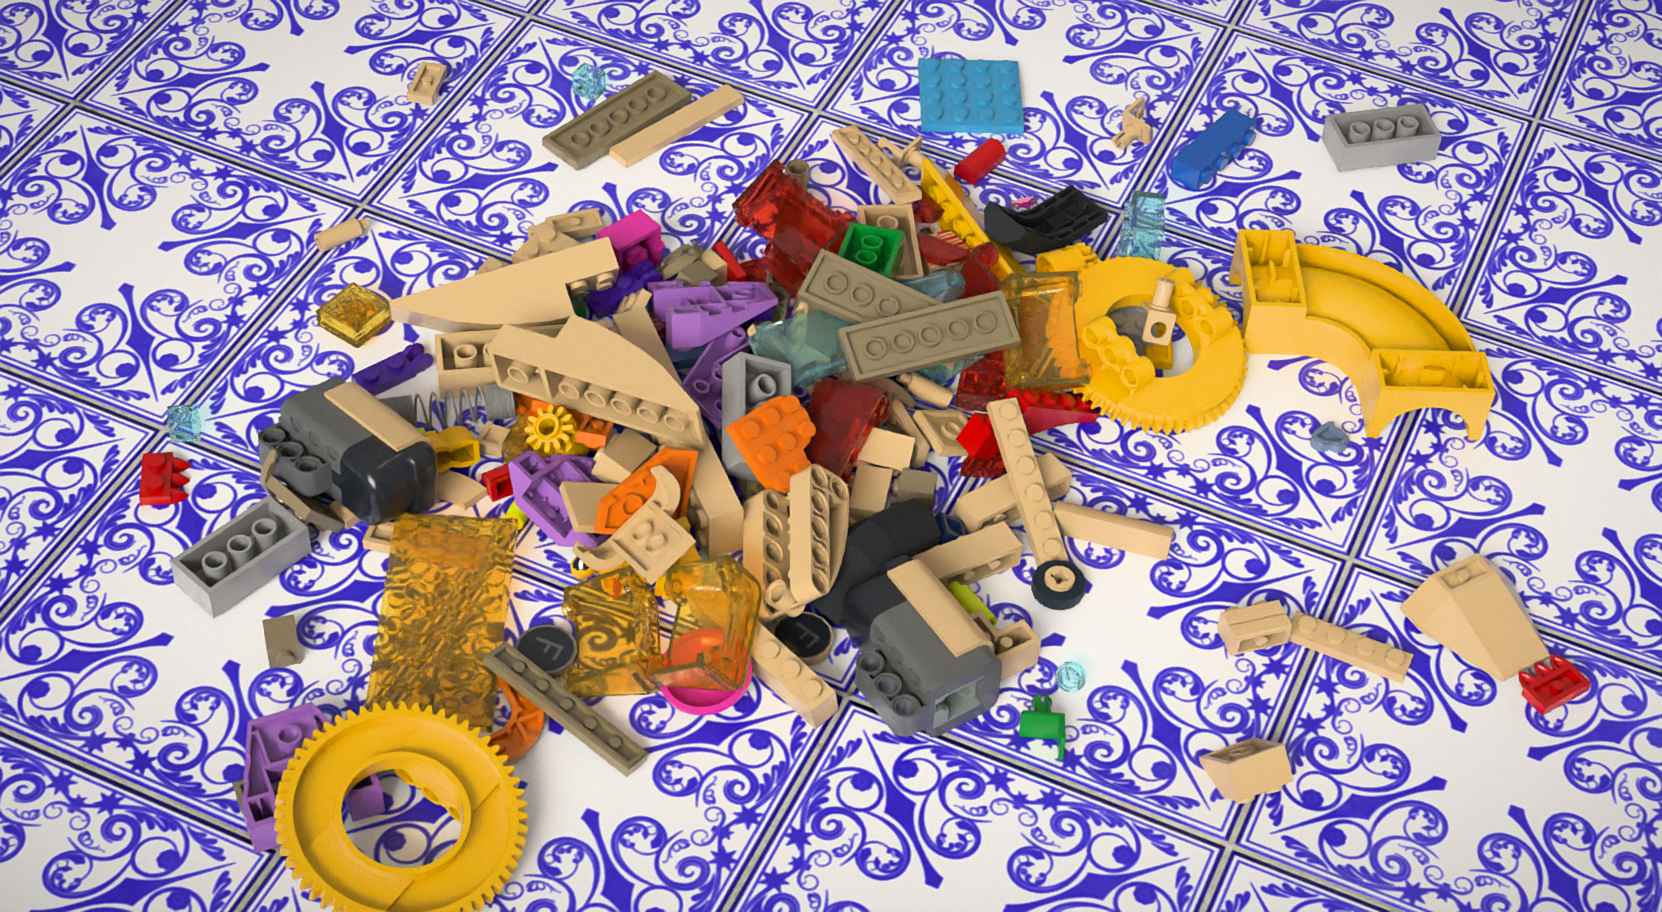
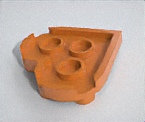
(774, 440)

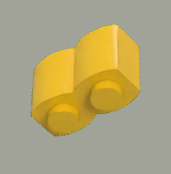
(454, 448)

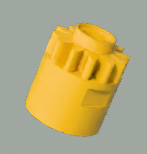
(1066, 258)
(554, 433)

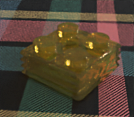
(354, 315)

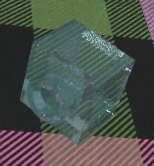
(589, 82)
(184, 423)

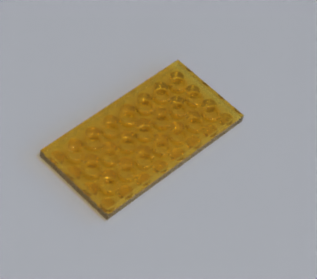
(443, 614)

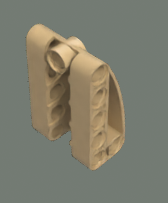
(796, 540)

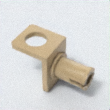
(1132, 126)
(908, 155)
(1159, 311)

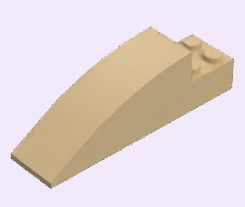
(517, 294)
(598, 376)

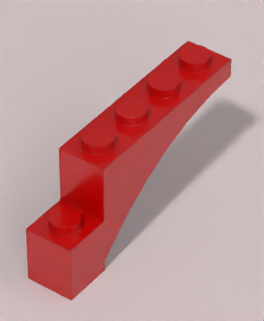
(1039, 411)

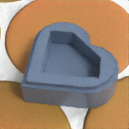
(1329, 438)

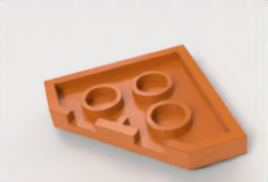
(639, 487)

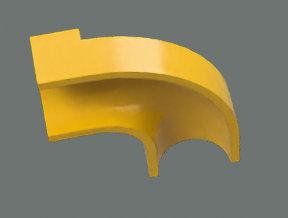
(1364, 319)

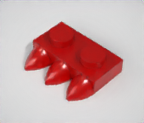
(162, 479)
(1552, 686)

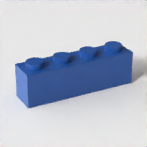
(1213, 149)

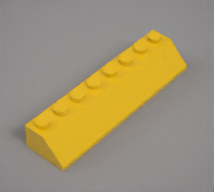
(963, 216)

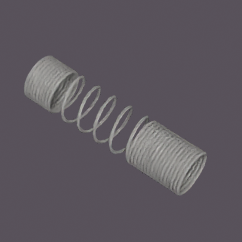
(497, 401)

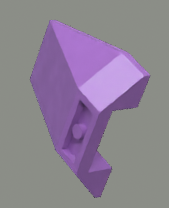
(705, 377)

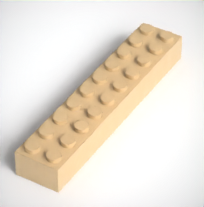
(712, 500)

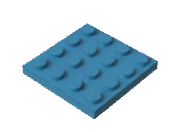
(970, 96)

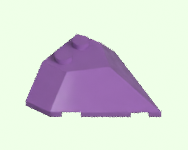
(537, 493)

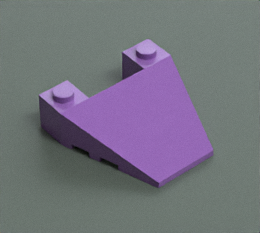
(705, 312)
(269, 747)

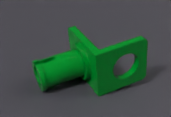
(1044, 723)

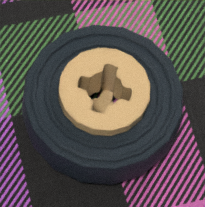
(1058, 585)

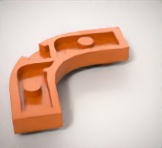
(593, 431)
(522, 728)

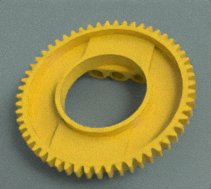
(1127, 382)
(449, 769)

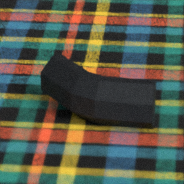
(1045, 226)
(895, 531)

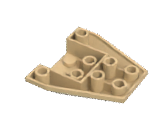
(1478, 617)

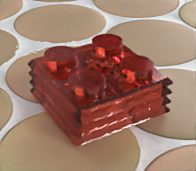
(980, 385)

